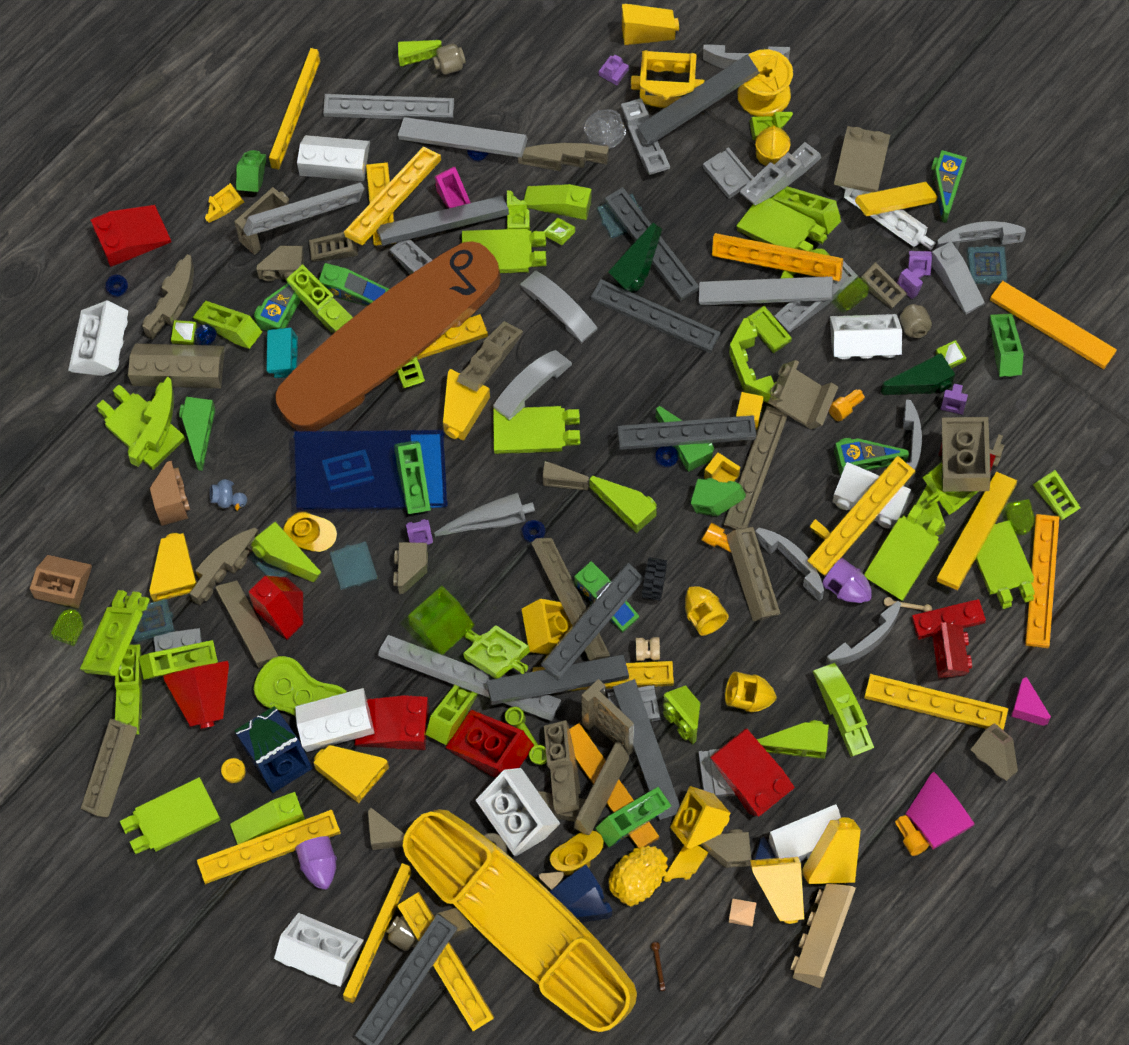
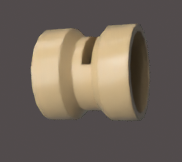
(642, 649)

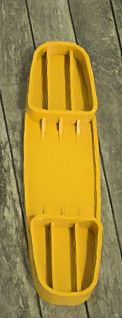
(520, 919)

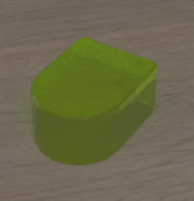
(853, 294)
(1020, 516)
(68, 627)

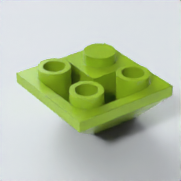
(682, 709)

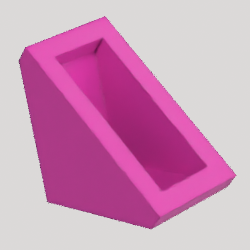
(451, 188)
(1029, 706)

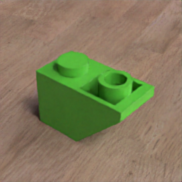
(250, 171)
(716, 497)

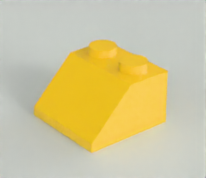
(545, 625)
(699, 818)

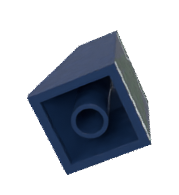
(273, 749)

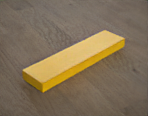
(378, 179)
(896, 198)

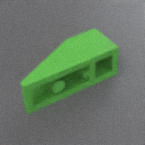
(1006, 345)
(198, 421)
(693, 454)
(412, 476)

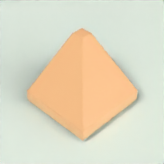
(742, 912)

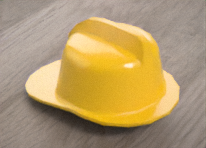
(310, 531)
(576, 852)

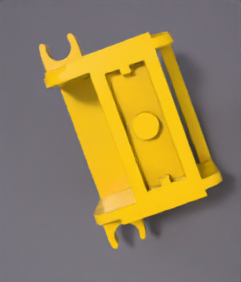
(665, 90)

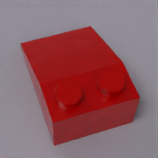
(130, 233)
(950, 650)
(397, 723)
(490, 744)
(752, 773)

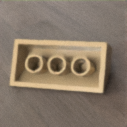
(823, 933)

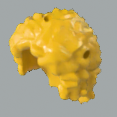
(638, 875)

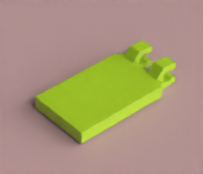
(780, 226)
(511, 247)
(128, 420)
(535, 430)
(904, 554)
(1005, 565)
(114, 634)
(171, 817)

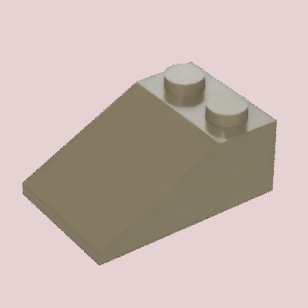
(862, 159)
(965, 454)

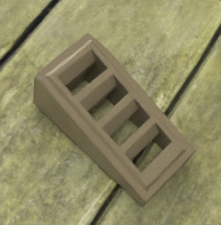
(343, 252)
(877, 291)
(563, 478)

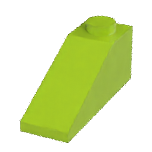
(560, 199)
(819, 208)
(229, 323)
(627, 503)
(280, 551)
(177, 659)
(450, 714)
(800, 740)
(268, 818)

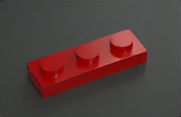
(962, 614)

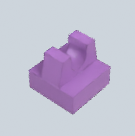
(614, 69)
(920, 260)
(911, 282)
(954, 400)
(419, 532)

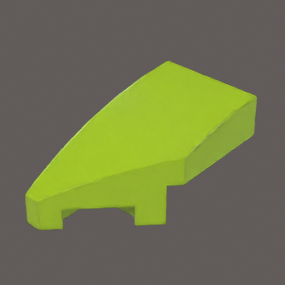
(778, 119)
(518, 213)

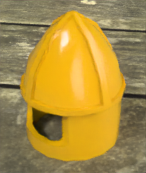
(771, 145)
(704, 610)
(748, 692)

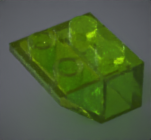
(440, 621)

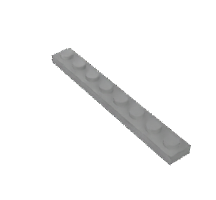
(459, 674)

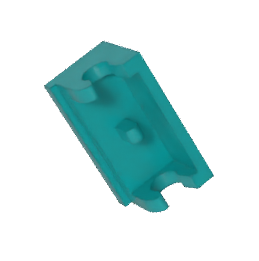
(282, 352)

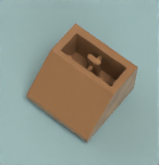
(169, 495)
(60, 581)

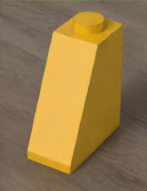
(647, 24)
(462, 406)
(173, 569)
(350, 770)
(834, 854)
(782, 886)

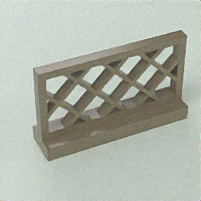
(606, 717)

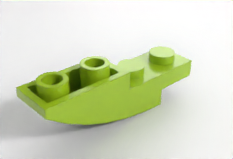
(318, 299)
(158, 416)
(129, 688)
(845, 709)

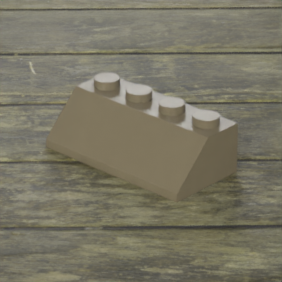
(184, 364)

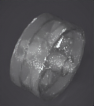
(602, 124)

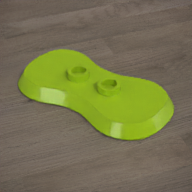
(288, 685)

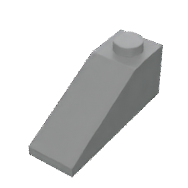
(956, 277)

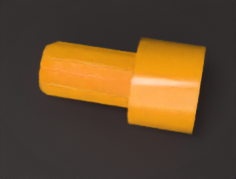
(843, 406)
(715, 536)
(913, 839)

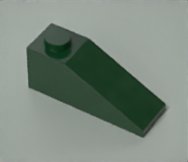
(636, 262)
(923, 378)

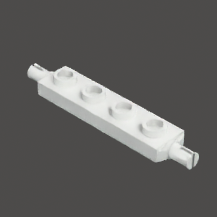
(897, 221)

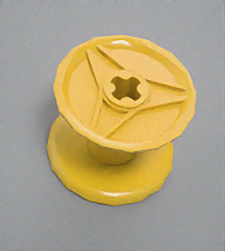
(770, 88)

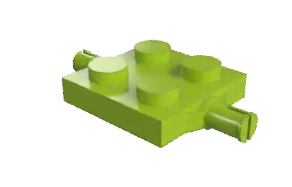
(949, 500)
(496, 652)

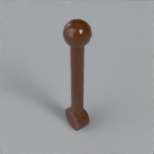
(655, 946)

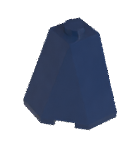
(583, 896)

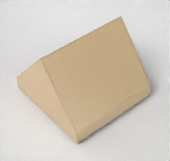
(551, 880)

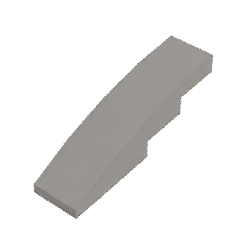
(782, 174)
(409, 255)
(799, 312)

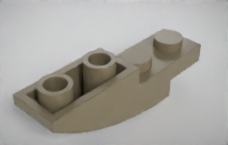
(176, 295)
(228, 556)
(563, 767)

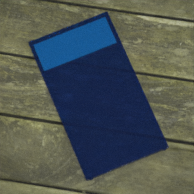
(362, 468)

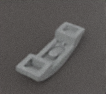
(716, 55)
(651, 155)
(1007, 232)
(560, 304)
(529, 381)
(912, 422)
(771, 541)
(845, 654)

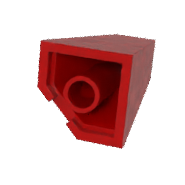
(278, 604)
(200, 692)

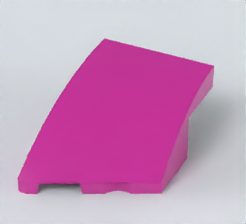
(938, 813)

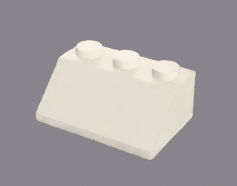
(333, 158)
(866, 336)
(99, 339)
(856, 482)
(334, 720)
(517, 811)
(801, 836)
(318, 949)

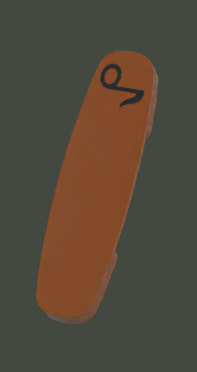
(387, 336)

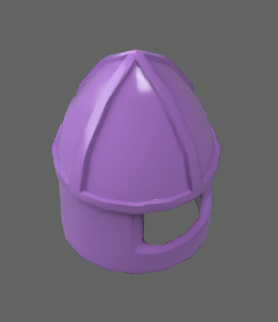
(848, 582)
(317, 861)

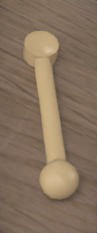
(889, 602)

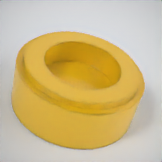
(233, 770)

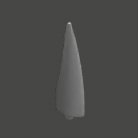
(497, 513)

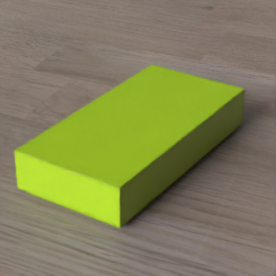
(769, 329)

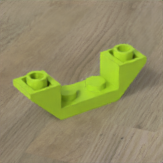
(742, 340)

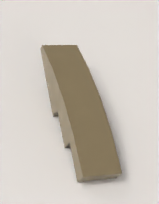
(555, 155)
(490, 356)

